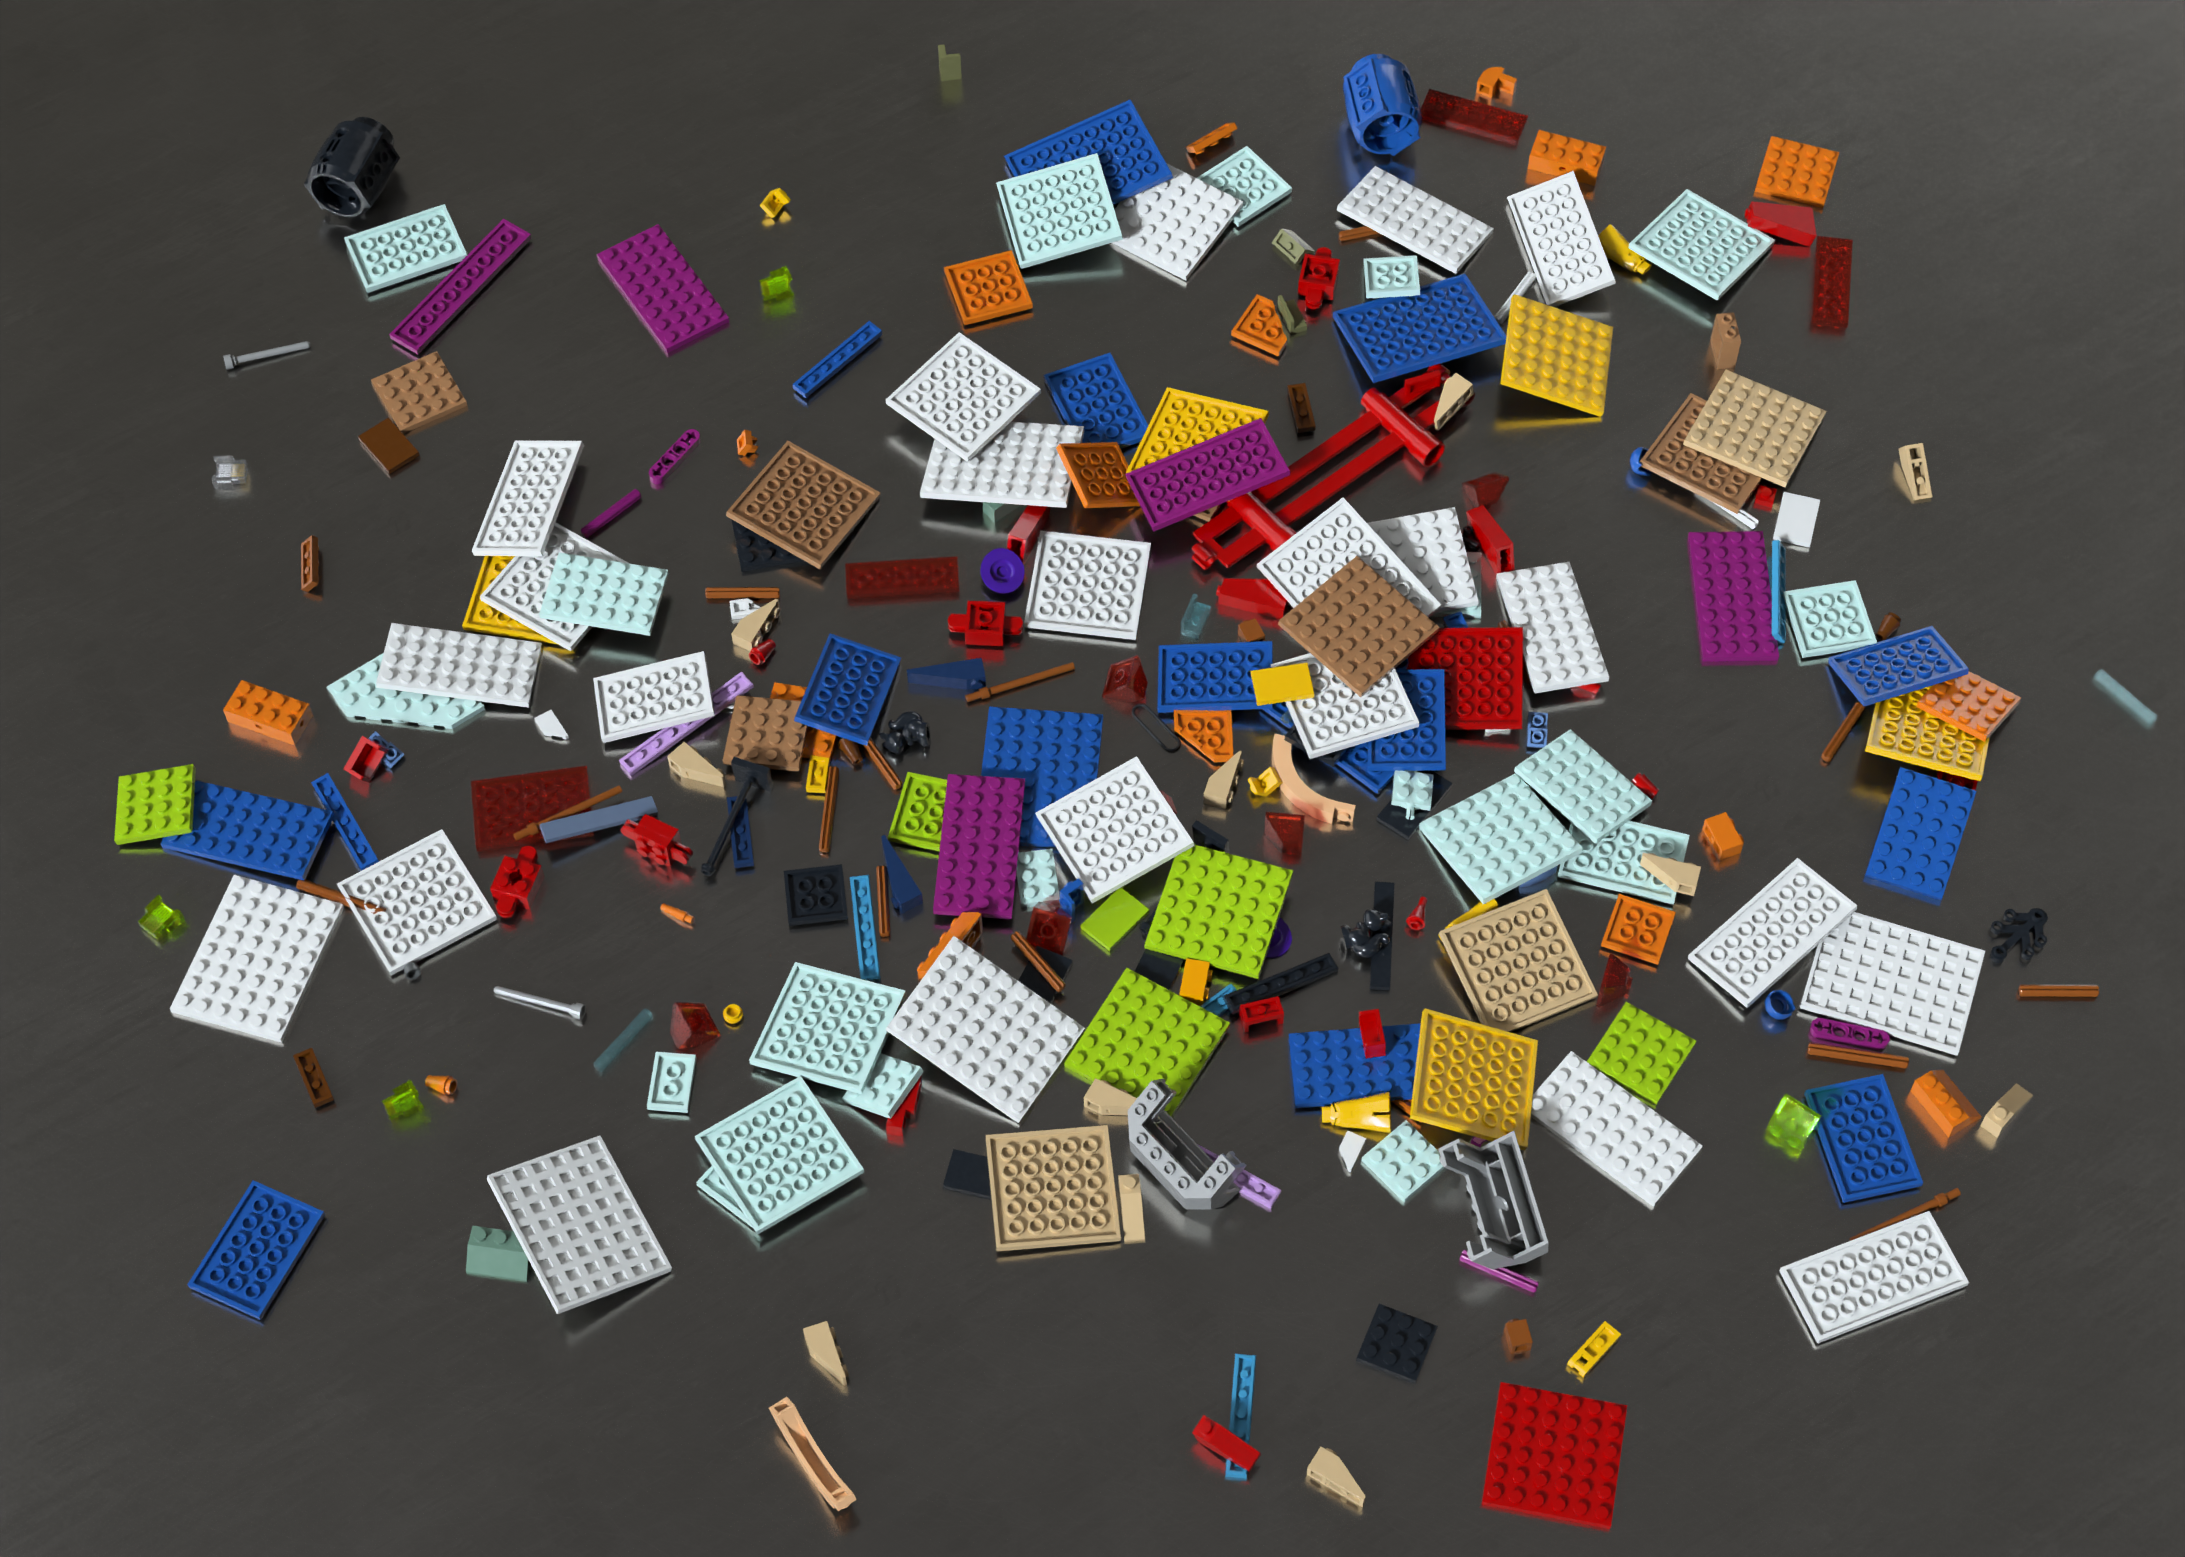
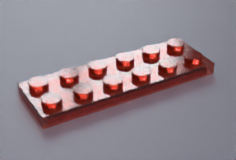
(1473, 116)
(1832, 281)
(902, 577)

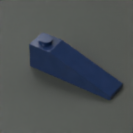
(959, 675)
(903, 888)

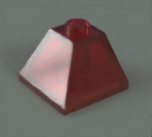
(1485, 489)
(1126, 681)
(1285, 831)
(1049, 927)
(1615, 981)
(692, 1025)

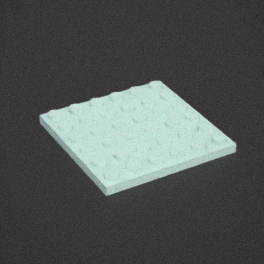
(1059, 211)
(1701, 244)
(1500, 838)
(827, 1027)
(779, 1154)

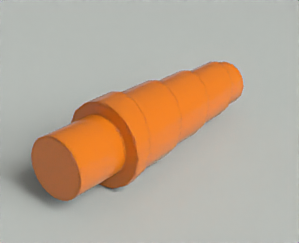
(677, 913)

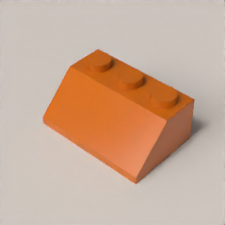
(1944, 1102)

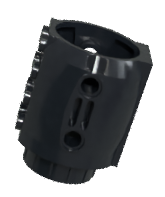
(352, 167)

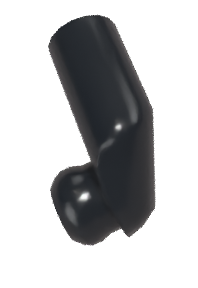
(1468, 538)

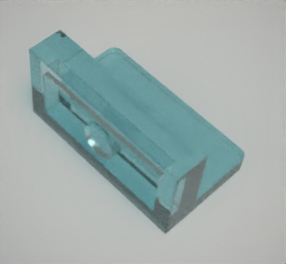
(1194, 618)

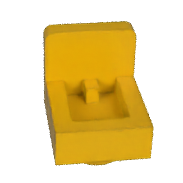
(774, 202)
(1265, 783)

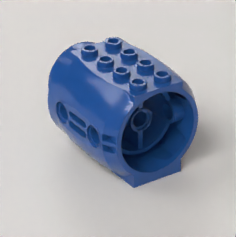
(1382, 104)

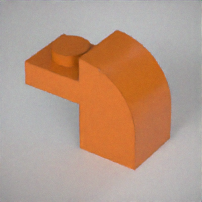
(1494, 79)

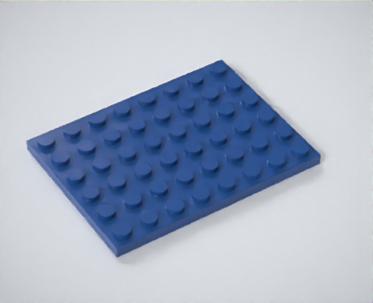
(1122, 144)
(1419, 330)
(1047, 749)

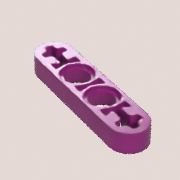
(671, 454)
(1850, 1030)

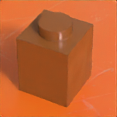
(1250, 631)
(1518, 1336)

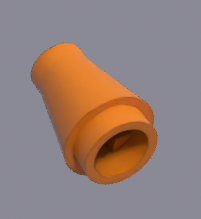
(442, 1084)

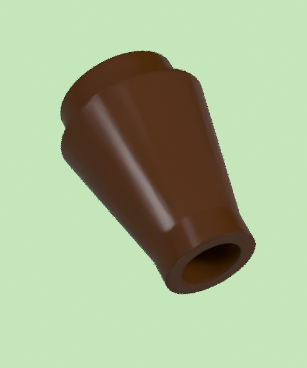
(1888, 626)
(851, 750)

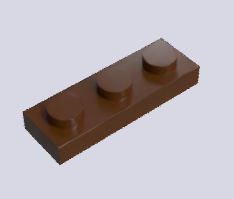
(1301, 407)
(313, 1077)

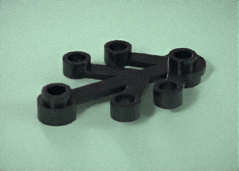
(2020, 932)

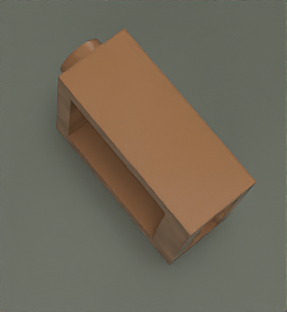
(1725, 340)

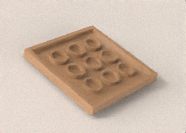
(419, 392)
(766, 733)

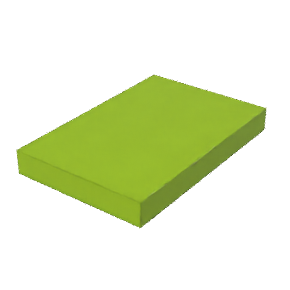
(1114, 919)

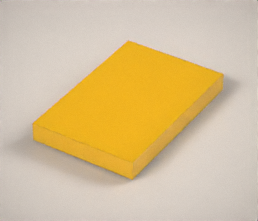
(1282, 684)

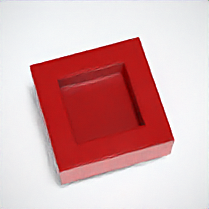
(1765, 496)

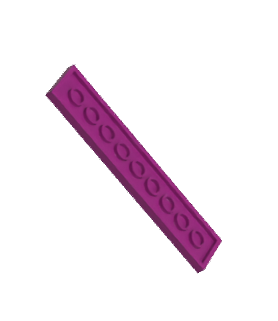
(460, 286)

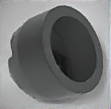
(412, 970)

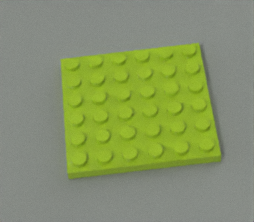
(1219, 910)
(1147, 1037)

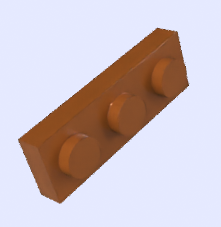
(309, 563)

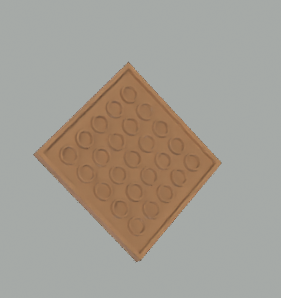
(1693, 469)
(803, 504)
(1358, 626)

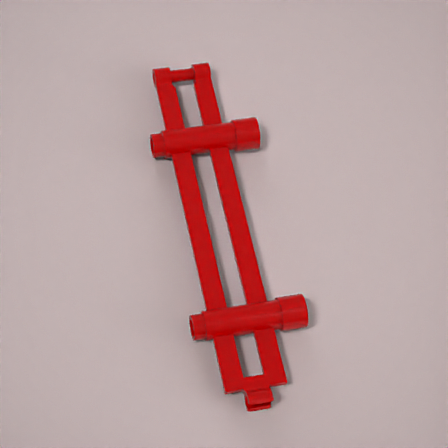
(1274, 528)

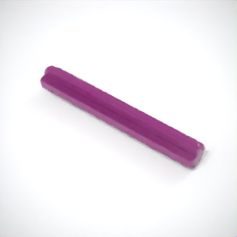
(610, 513)
(1505, 1274)

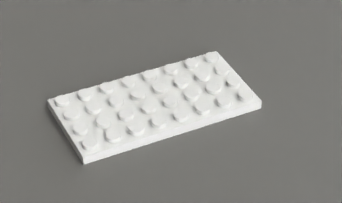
(1415, 219)
(1561, 240)
(528, 498)
(1557, 632)
(459, 665)
(1772, 932)
(1613, 1128)
(1873, 1277)

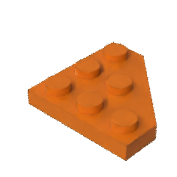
(1261, 326)
(1207, 732)

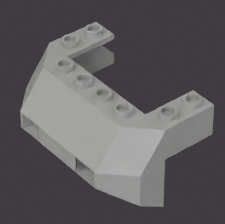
(1175, 1156)
(1501, 1201)

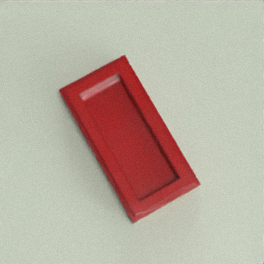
(1422, 383)

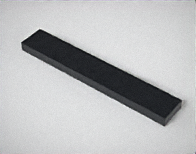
(1381, 962)
(1282, 982)

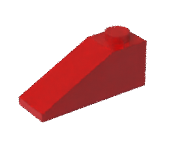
(1225, 1443)

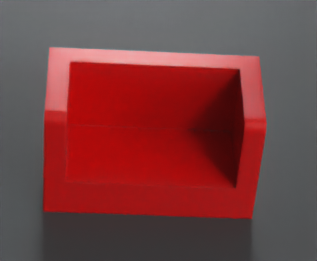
(365, 759)
(1260, 1012)
(1372, 1033)

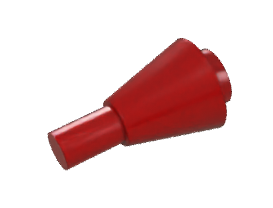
(1416, 919)

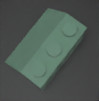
(496, 1255)

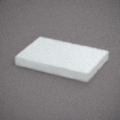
(1796, 519)

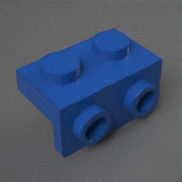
(1071, 897)

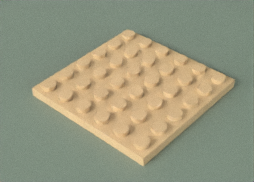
(1755, 428)
(1518, 963)
(1052, 1188)

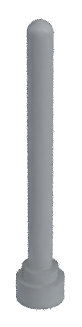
(231, 361)
(576, 1010)

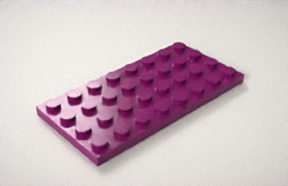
(663, 288)
(1207, 474)
(1732, 596)
(979, 846)

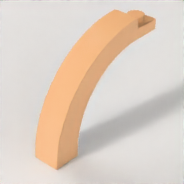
(1299, 793)
(810, 1455)

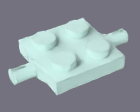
(1412, 791)

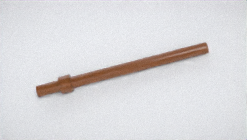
(985, 692)
(534, 828)
(1939, 1200)

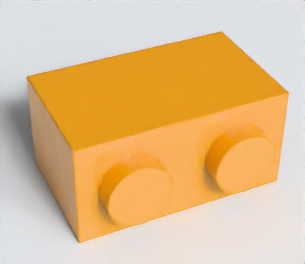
(1195, 981)

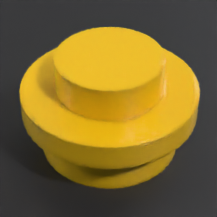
(733, 1013)

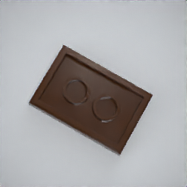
(388, 445)

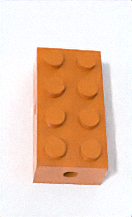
(1562, 154)
(268, 712)

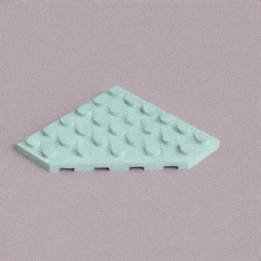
(358, 696)

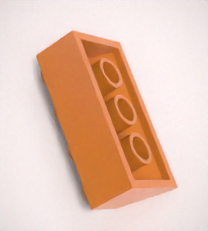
(965, 928)

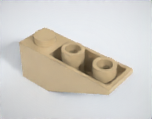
(752, 628)
(691, 765)
(1220, 784)
(1675, 874)
(1107, 1099)
(823, 1349)

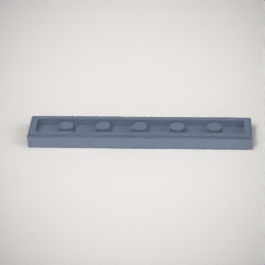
(597, 819)

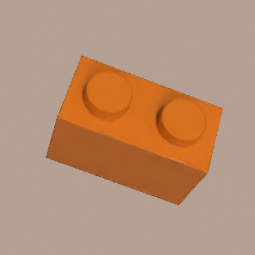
(1723, 836)

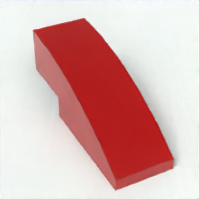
(906, 1110)

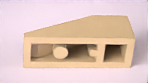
(1454, 395)
(1916, 471)
(2005, 1110)
(1131, 1207)
(1331, 1472)

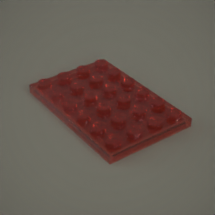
(514, 801)

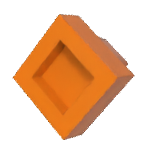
(745, 443)

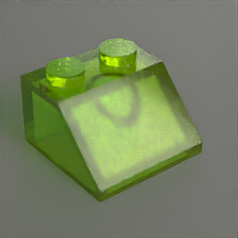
(1794, 1122)

